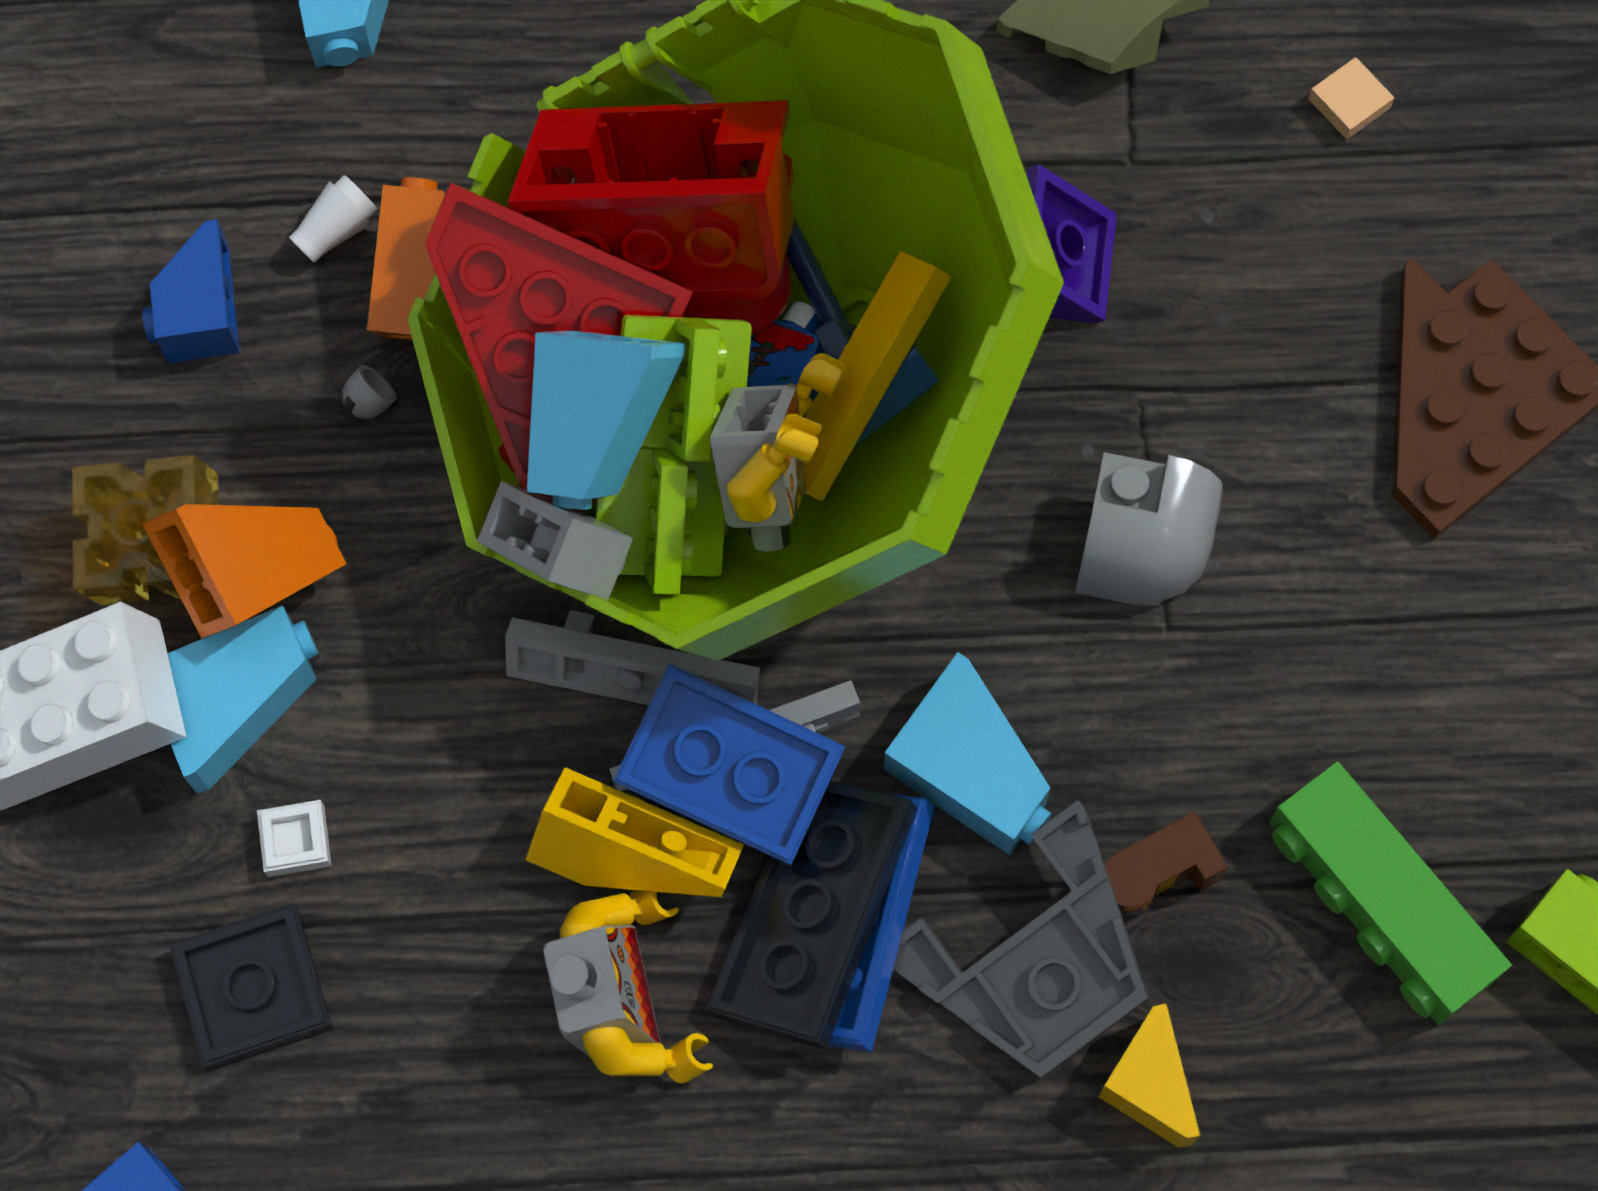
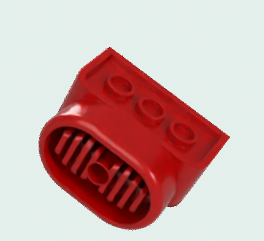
(674, 192)

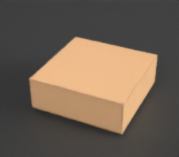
(1351, 98)

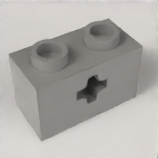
(554, 541)

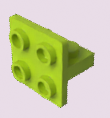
(712, 366)
(672, 516)

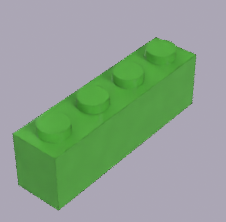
(1387, 894)

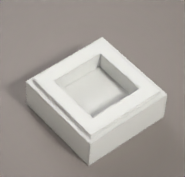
(294, 838)

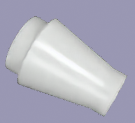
(333, 218)

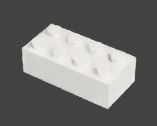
(84, 701)

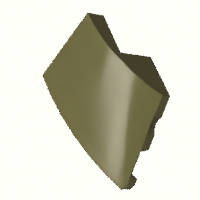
(1097, 32)

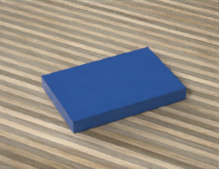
(729, 764)

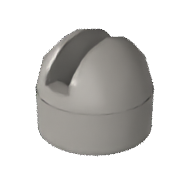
(369, 393)

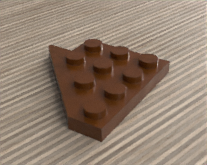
(1478, 391)

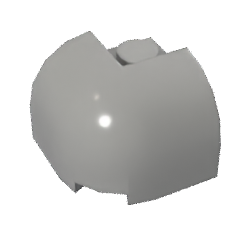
(1148, 529)

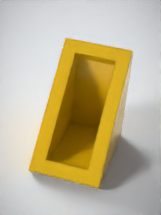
(1152, 1082)

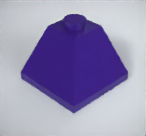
(1082, 244)

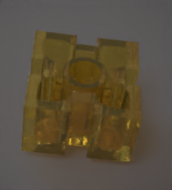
(114, 503)

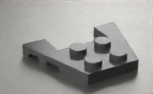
(1054, 978)

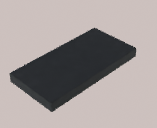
(813, 918)

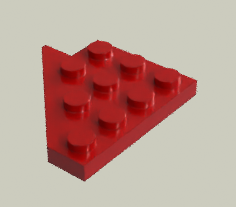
(522, 278)

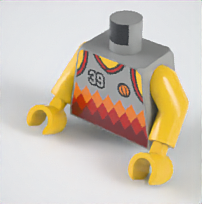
(763, 450)
(605, 992)

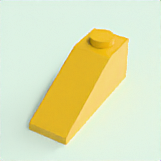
(626, 843)

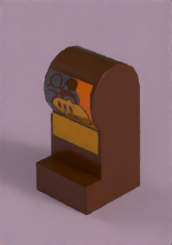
(1162, 862)

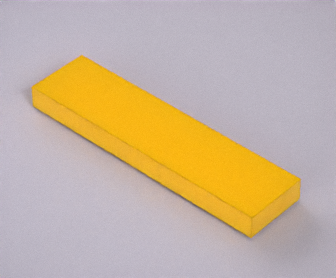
(871, 364)

